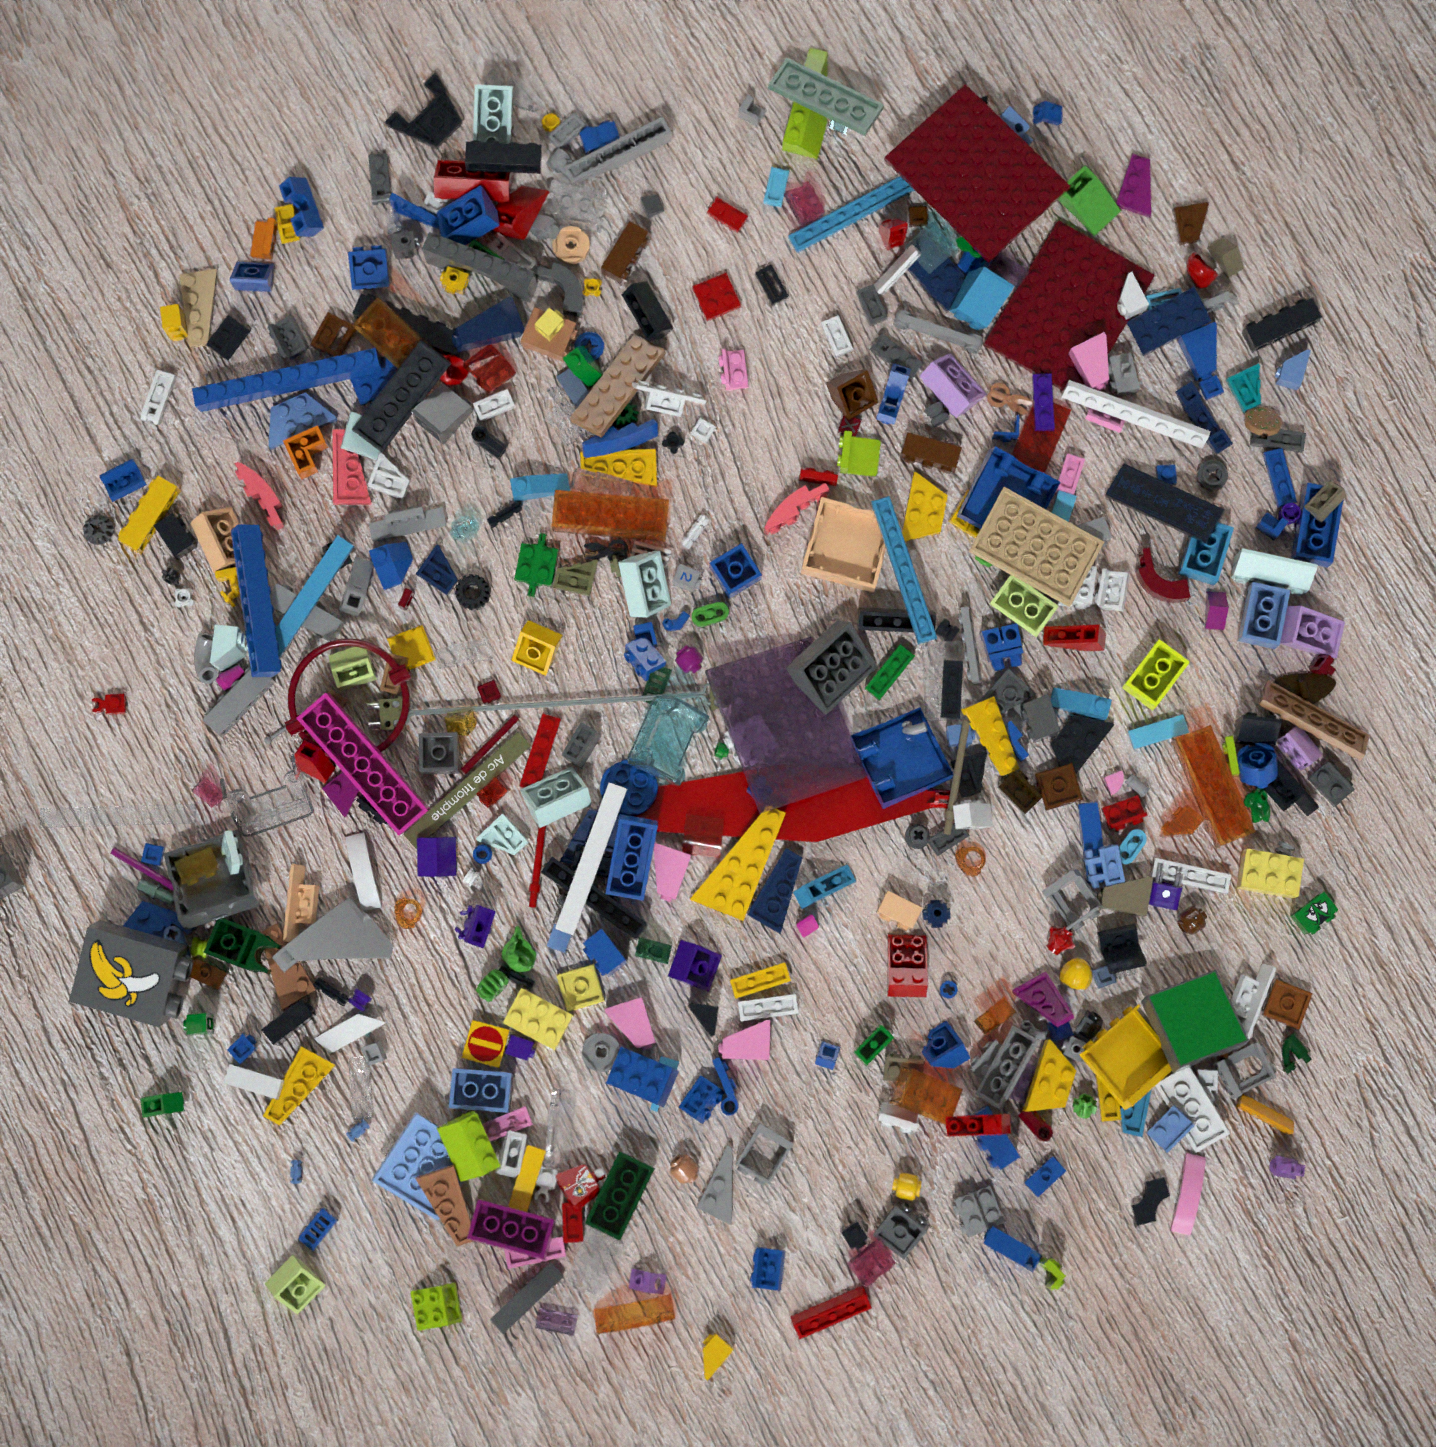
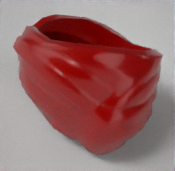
(1200, 272)
(455, 372)

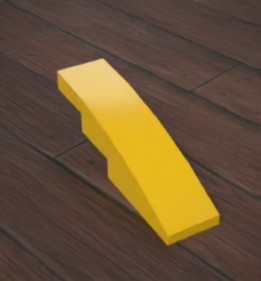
(527, 1178)

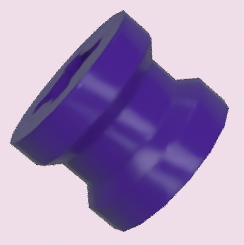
(359, 1000)

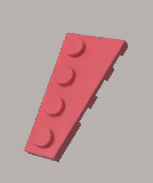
(348, 477)

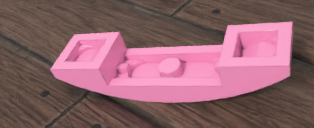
(1189, 1194)

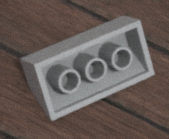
(1007, 1067)

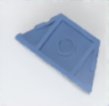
(295, 417)

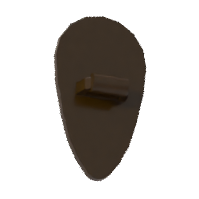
(1307, 685)

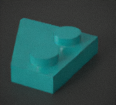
(1246, 387)

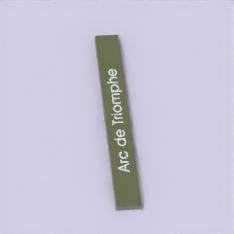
(467, 789)

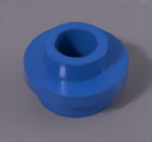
(478, 849)

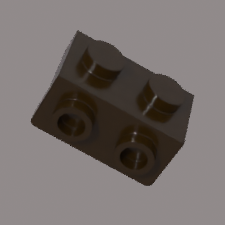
(1020, 791)

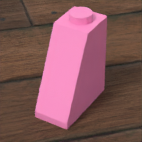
(1092, 361)
(670, 871)
(633, 1022)
(747, 1044)

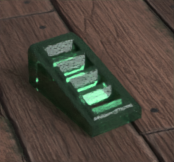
(664, 670)

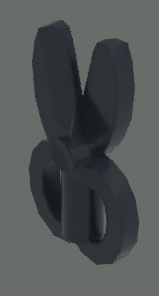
(602, 551)

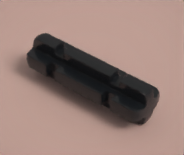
(504, 514)
(517, 977)
(330, 991)

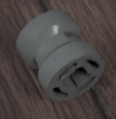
(936, 412)

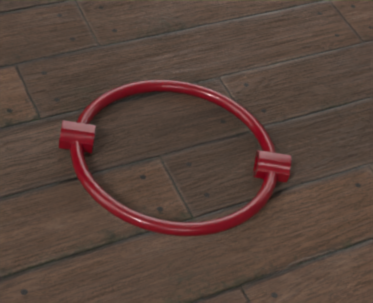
(398, 675)

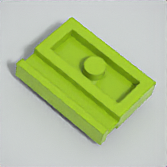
(1229, 749)

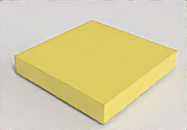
(580, 988)

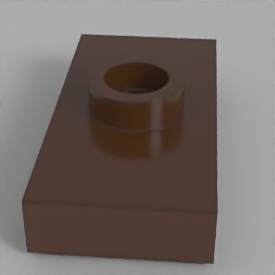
(207, 974)

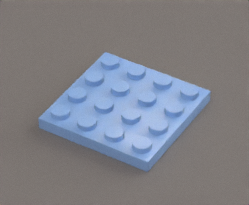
(412, 1155)

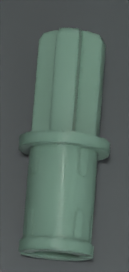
(155, 891)

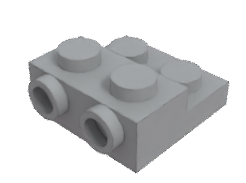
(977, 1211)

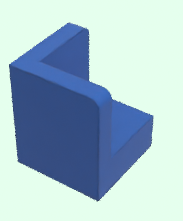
(1271, 526)
(647, 630)

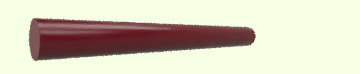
(489, 744)

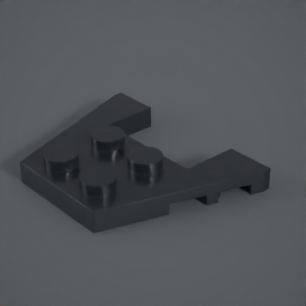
(434, 123)

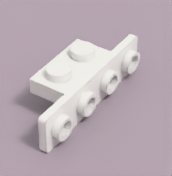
(664, 400)
(1250, 996)

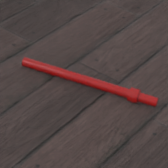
(534, 887)

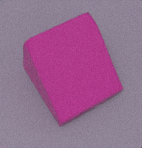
(807, 925)

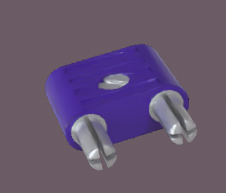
(1166, 894)

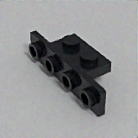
(1287, 791)

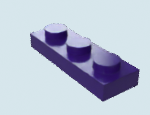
(1043, 402)

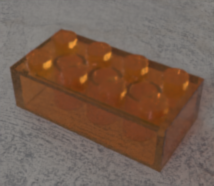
(388, 332)

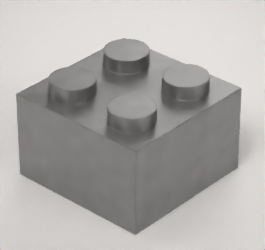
(439, 753)

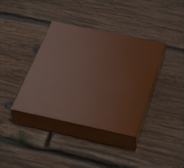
(1059, 786)

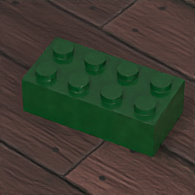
(619, 1195)

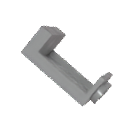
(1053, 893)
(1267, 1072)

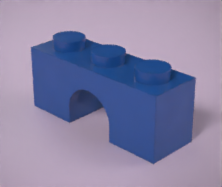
(298, 192)

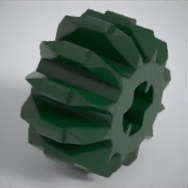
(630, 416)

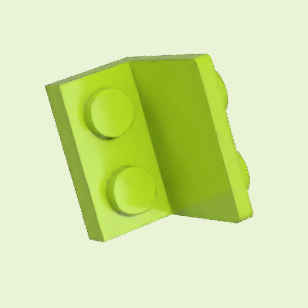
(436, 1306)

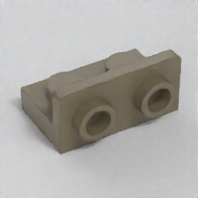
(894, 1064)

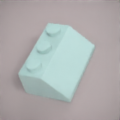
(644, 584)
(228, 647)
(556, 796)

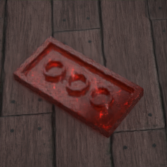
(1037, 447)

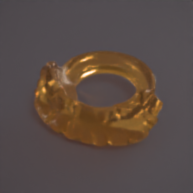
(960, 860)
(404, 922)

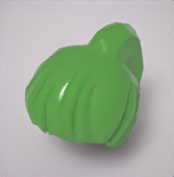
(519, 953)

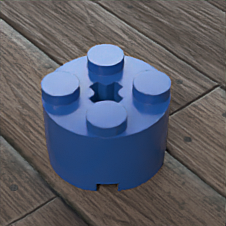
(1257, 765)

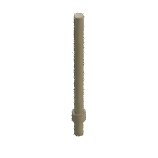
(949, 814)

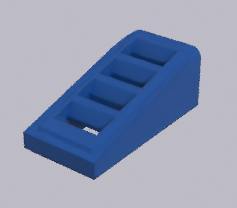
(328, 1216)

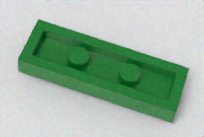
(889, 672)

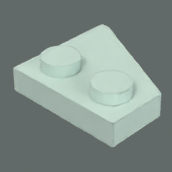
(504, 836)
(229, 848)

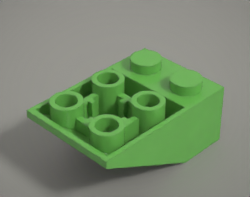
(1089, 201)

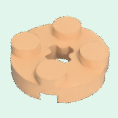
(574, 255)

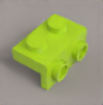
(1053, 1268)

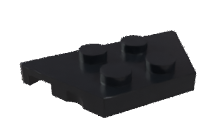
(1079, 740)

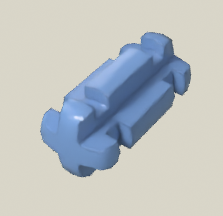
(357, 1130)
(295, 1171)

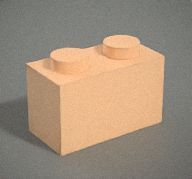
(899, 910)

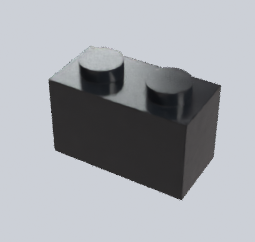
(175, 536)

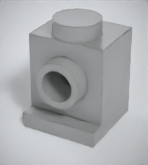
(545, 227)
(1067, 1047)

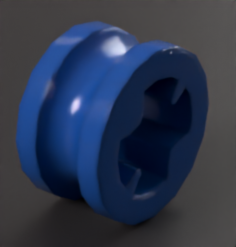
(946, 995)

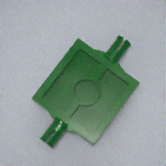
(536, 565)

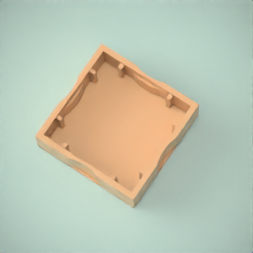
(845, 546)

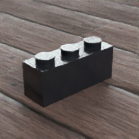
(647, 311)

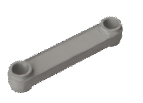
(905, 320)

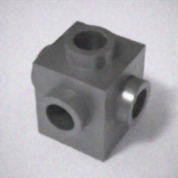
(405, 244)

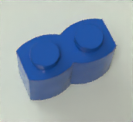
(598, 137)

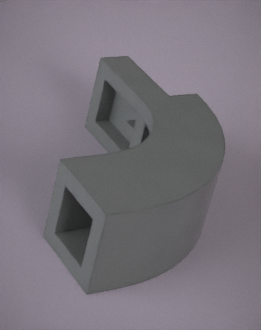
(567, 281)

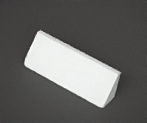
(897, 269)

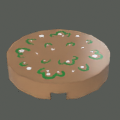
(1262, 420)

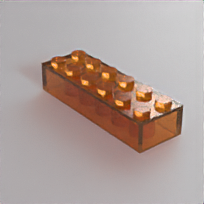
(610, 515)
(1213, 786)

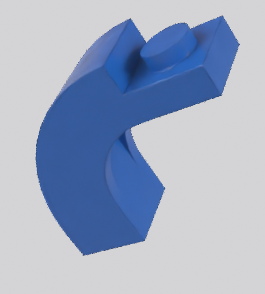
(893, 394)

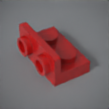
(1124, 812)

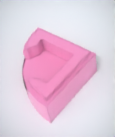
(1114, 782)

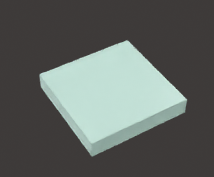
(354, 443)

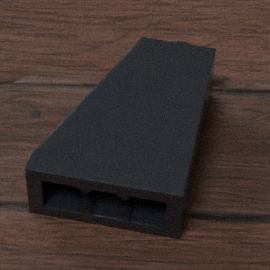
(289, 1022)

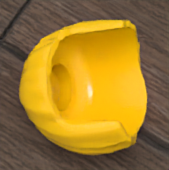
(1076, 974)

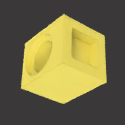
(550, 323)

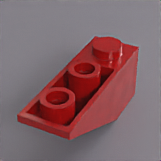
(978, 1125)

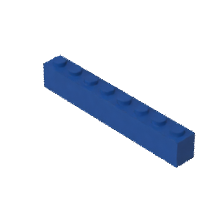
(256, 601)

